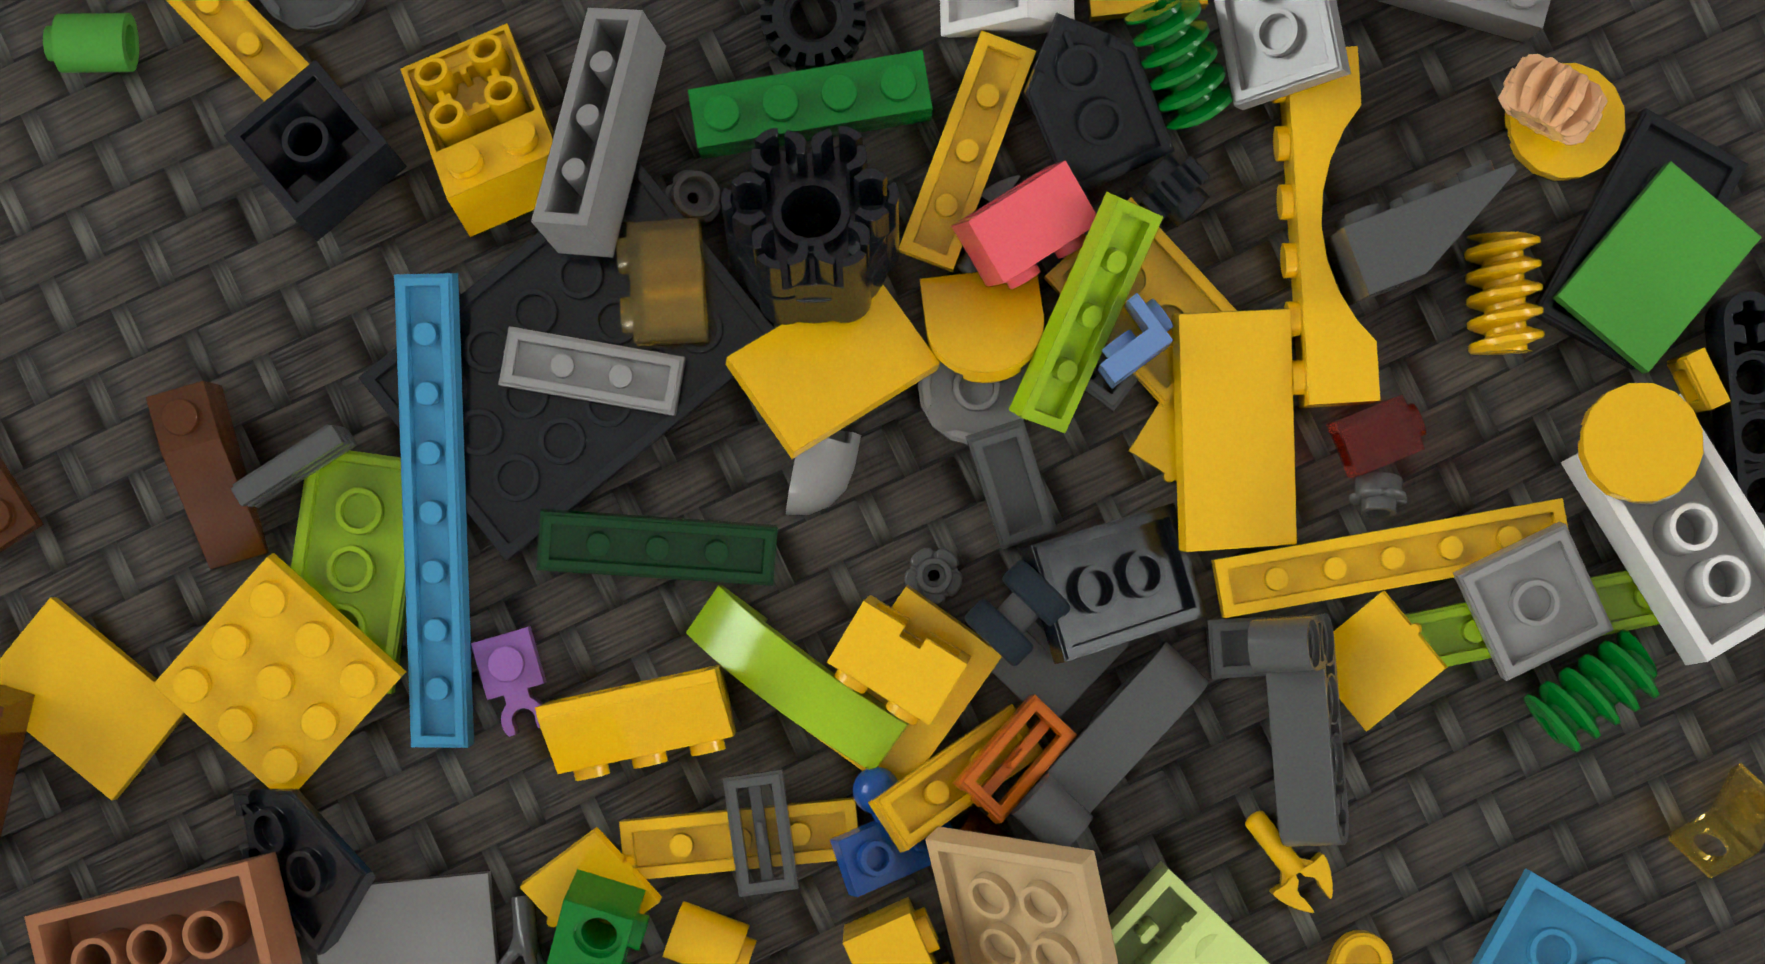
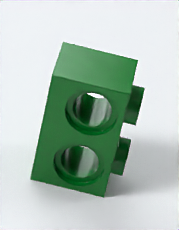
(585, 939)

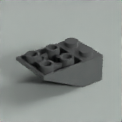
(1393, 247)

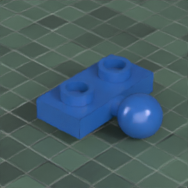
(868, 853)

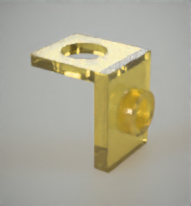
(1734, 819)

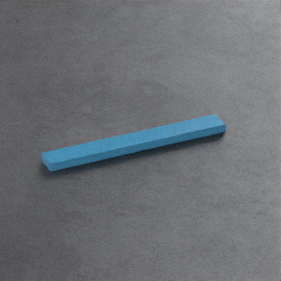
(434, 509)

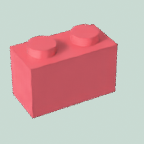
(1026, 226)

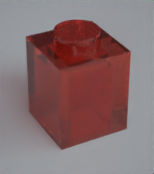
(1377, 435)

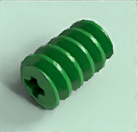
(1183, 59)
(1595, 690)

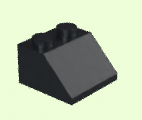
(315, 151)

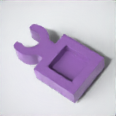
(510, 668)

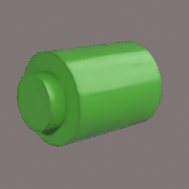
(92, 42)

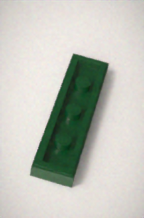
(656, 547)

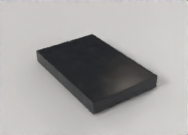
(1119, 582)

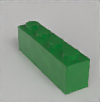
(849, 94)

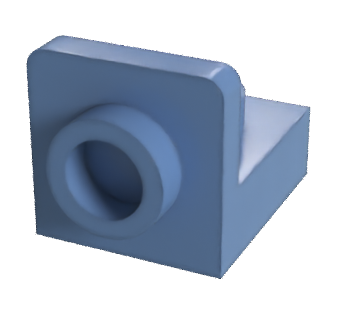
(1129, 352)

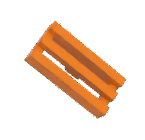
(982, 795)

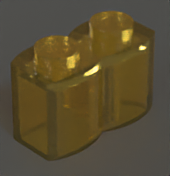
(665, 282)

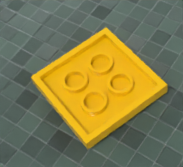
(279, 676)

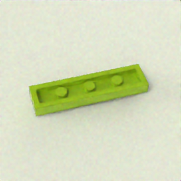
(1085, 313)

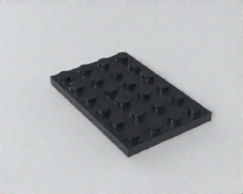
(554, 450)

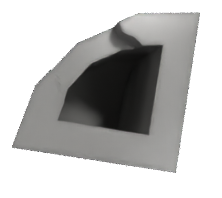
(822, 473)

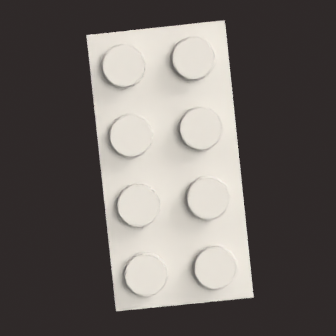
(1690, 555)

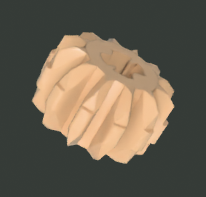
(1552, 99)

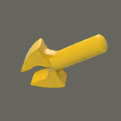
(1289, 863)

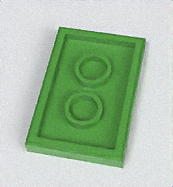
(1657, 267)

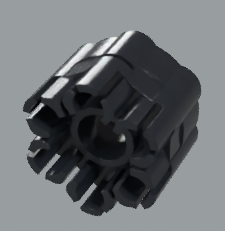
(803, 191)

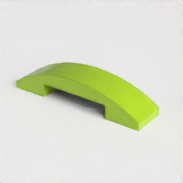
(794, 680)

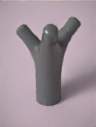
(525, 935)

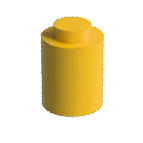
(708, 938)

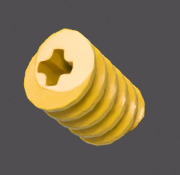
(1503, 293)

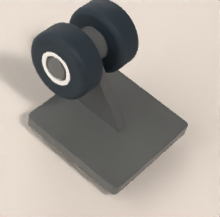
(1020, 639)

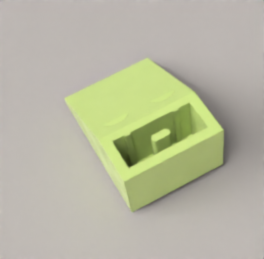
(1173, 925)

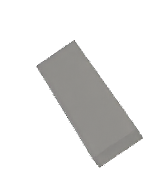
(592, 371)

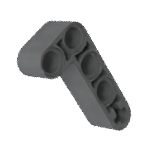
(1304, 726)
(1110, 746)

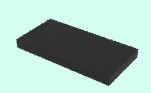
(1642, 154)

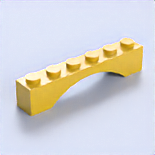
(1333, 350)

